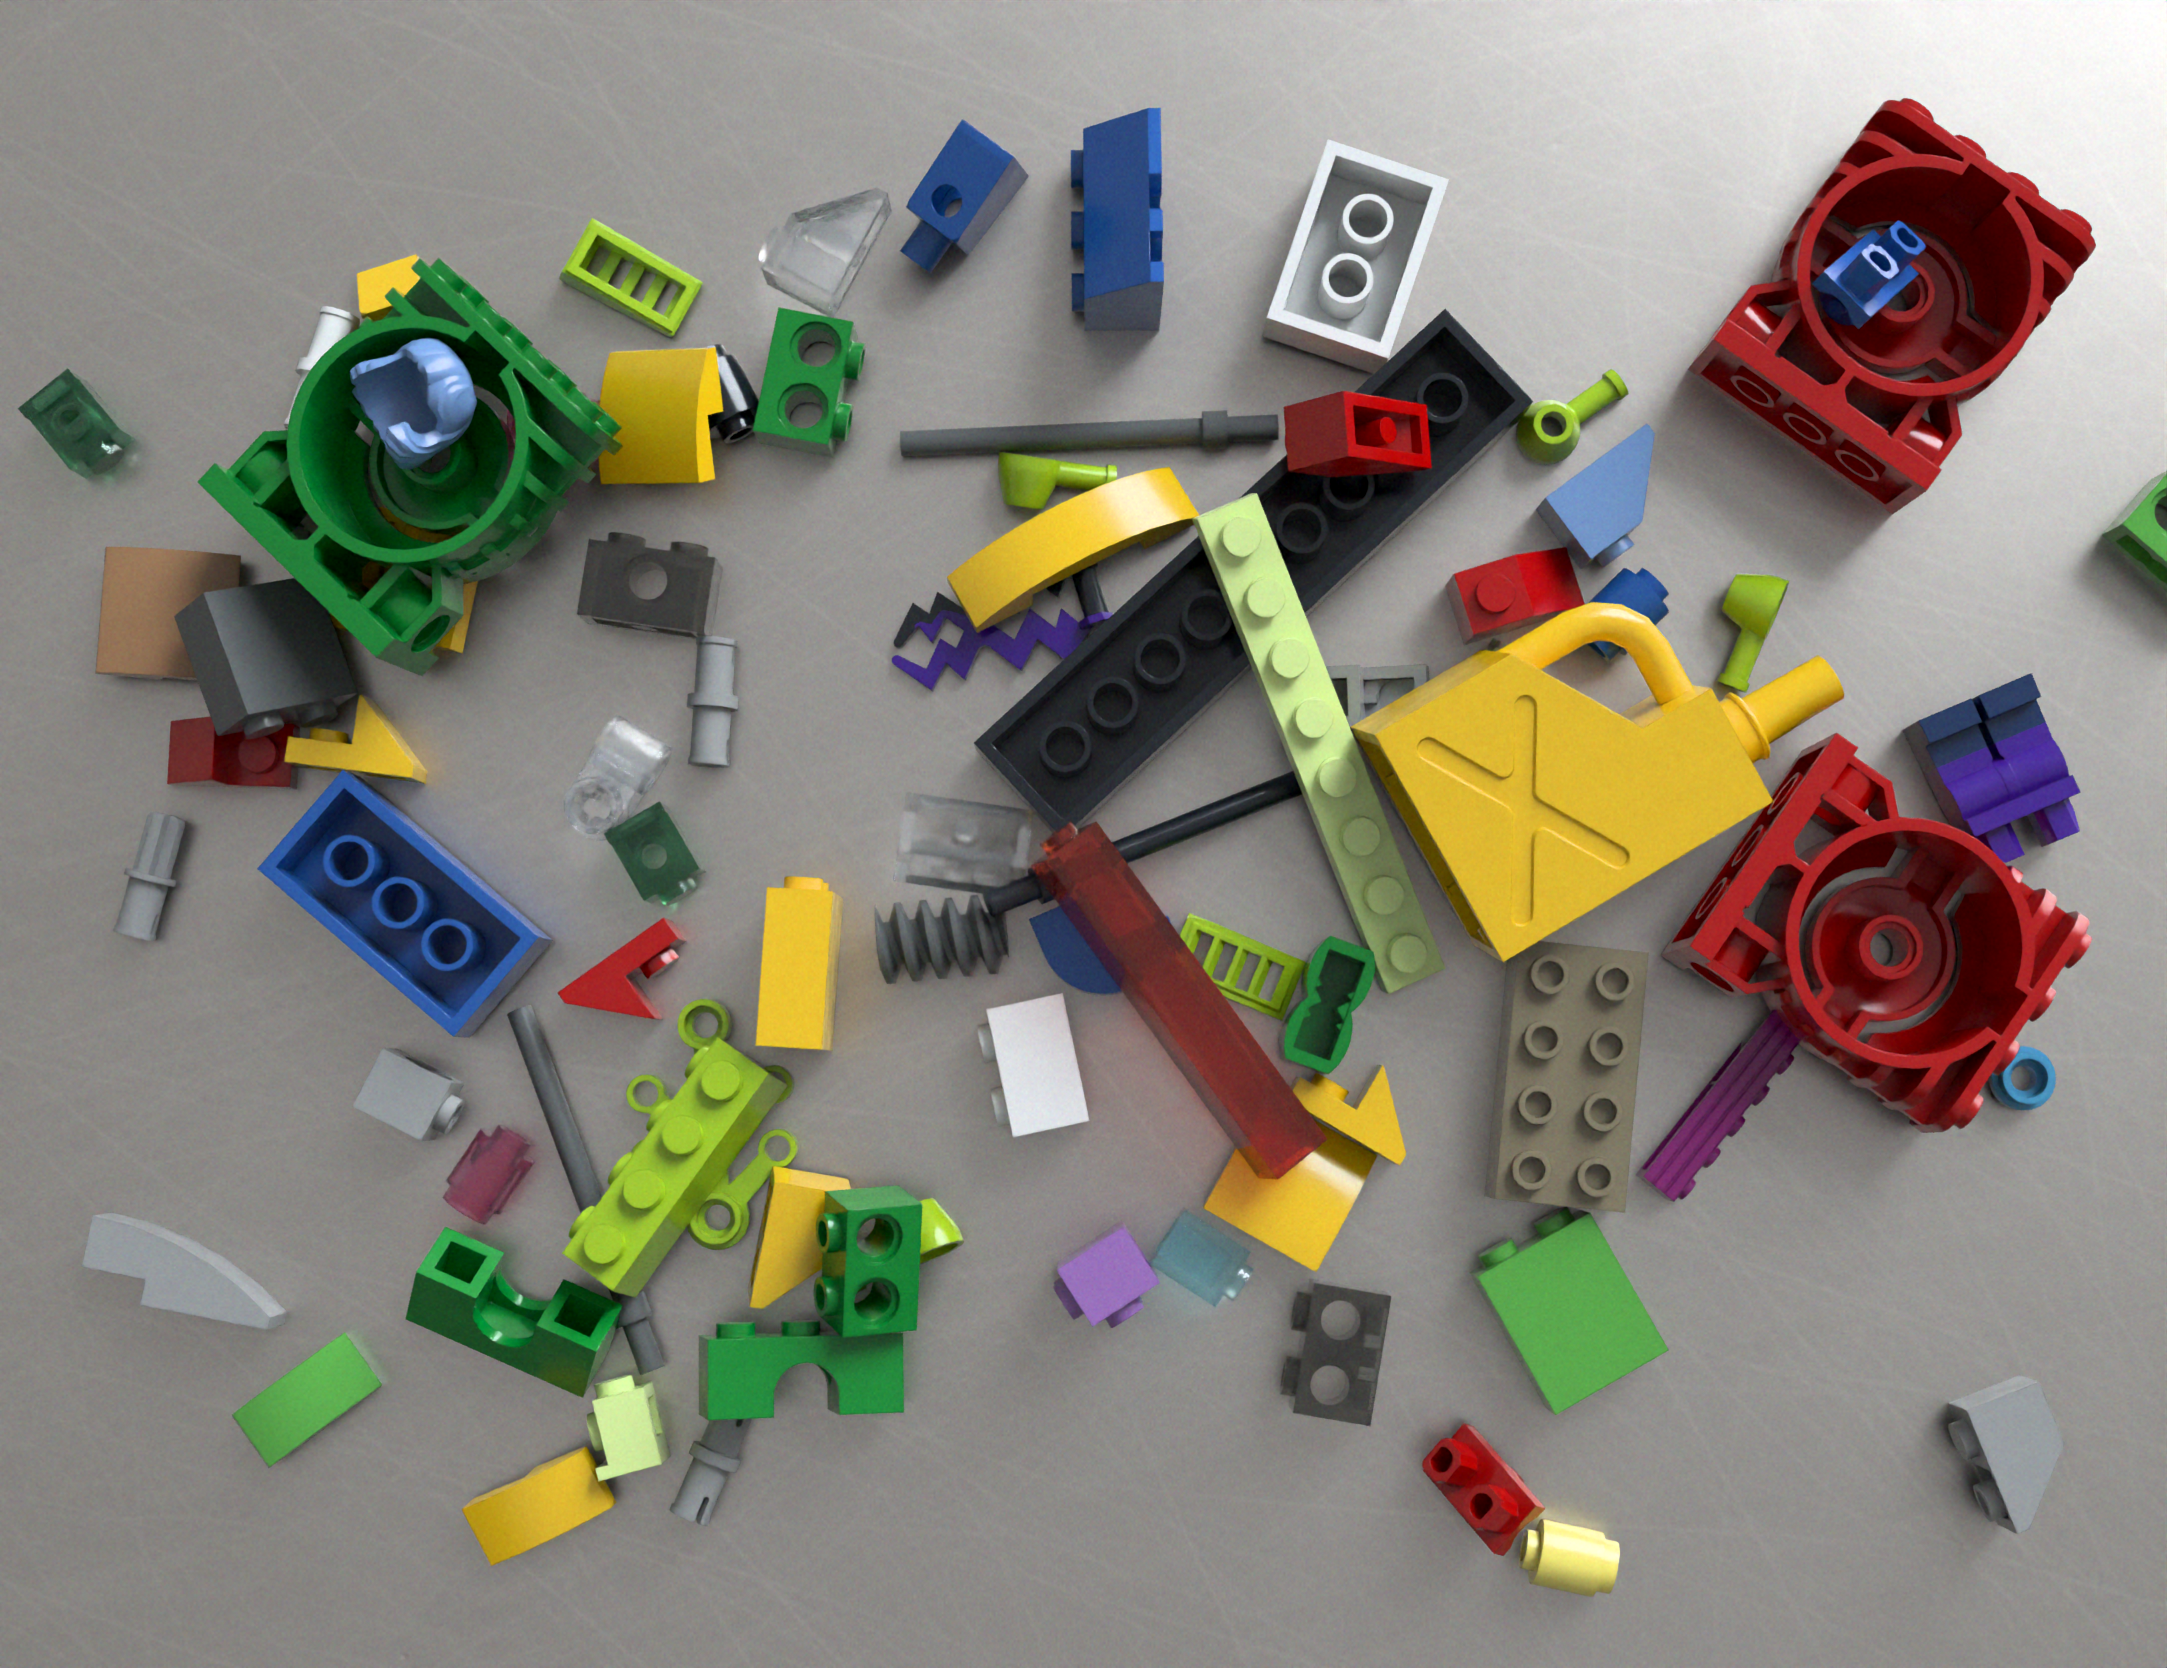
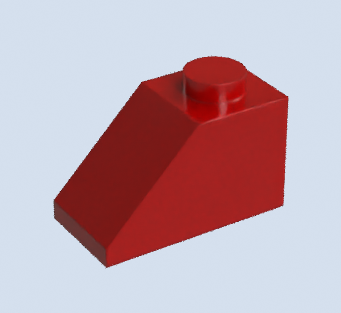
(1356, 435)
(1513, 593)

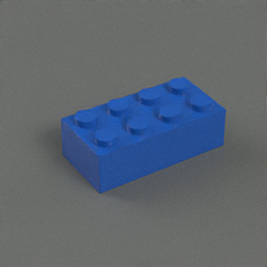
(405, 904)

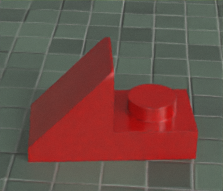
(228, 760)
(612, 981)

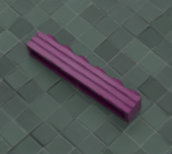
(1719, 1109)

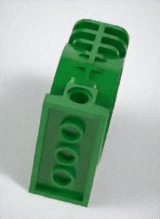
(489, 490)

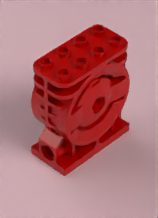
(1818, 394)
(2006, 934)

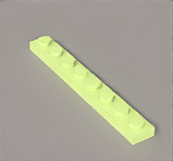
(1318, 741)

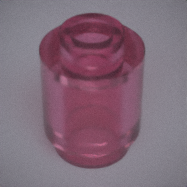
(488, 1173)

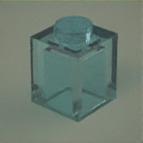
(1202, 1259)

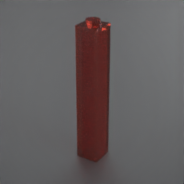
(1177, 999)

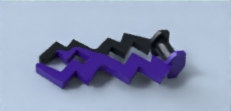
(1061, 640)

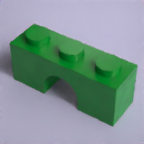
(469, 1301)
(744, 1366)

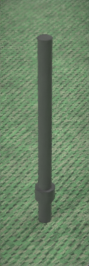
(1212, 430)
(579, 1173)

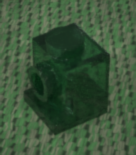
(62, 406)
(652, 828)

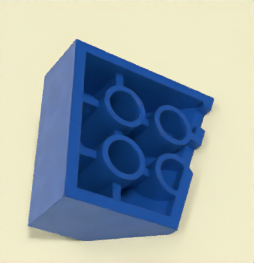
(1119, 224)

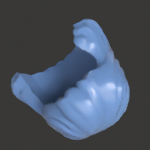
(416, 399)

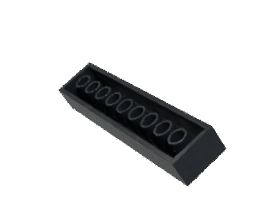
(1175, 640)

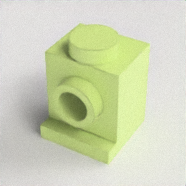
(626, 1427)

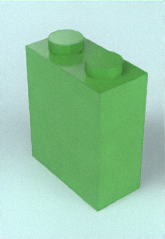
(1567, 1308)

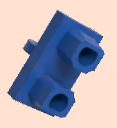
(1869, 275)

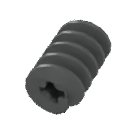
(940, 940)

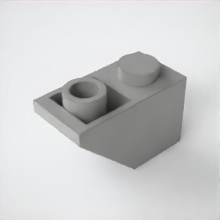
(2012, 1447)

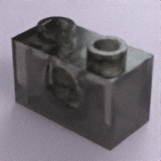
(611, 580)

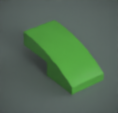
(306, 1400)

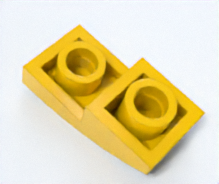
(538, 1506)

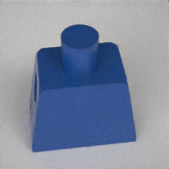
(965, 170)

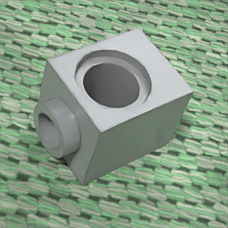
(410, 1095)

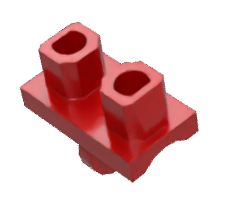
(1482, 1488)

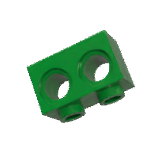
(792, 382)
(884, 1257)

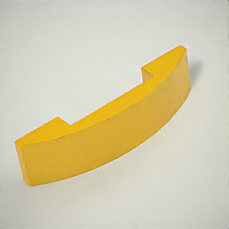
(1067, 540)

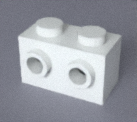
(1035, 1066)

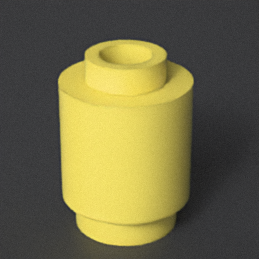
(1569, 1558)

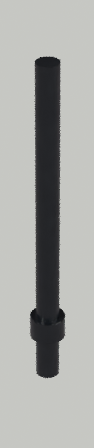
(1158, 837)

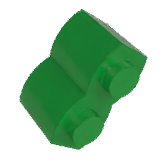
(1331, 988)

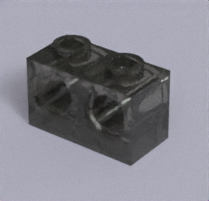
(1354, 1352)

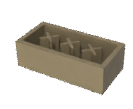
(1567, 1076)

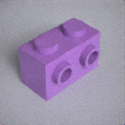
(1105, 1278)

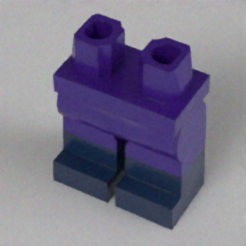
(1995, 765)

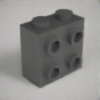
(265, 657)

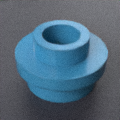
(2040, 1085)

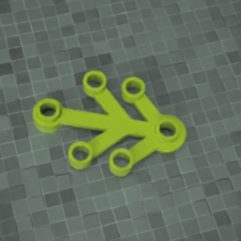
(752, 1178)

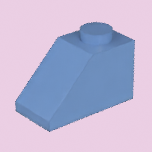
(1602, 502)

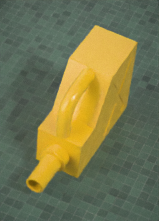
(1552, 801)

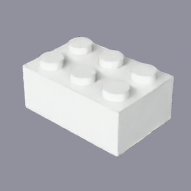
(1354, 257)

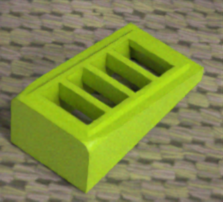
(620, 247)
(1287, 983)

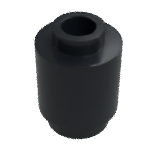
(738, 400)

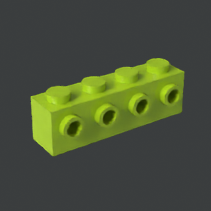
(674, 1168)

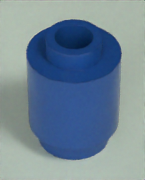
(1636, 591)

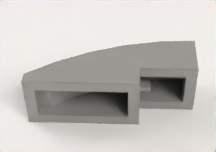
(179, 1272)

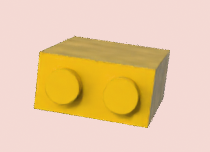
(799, 965)

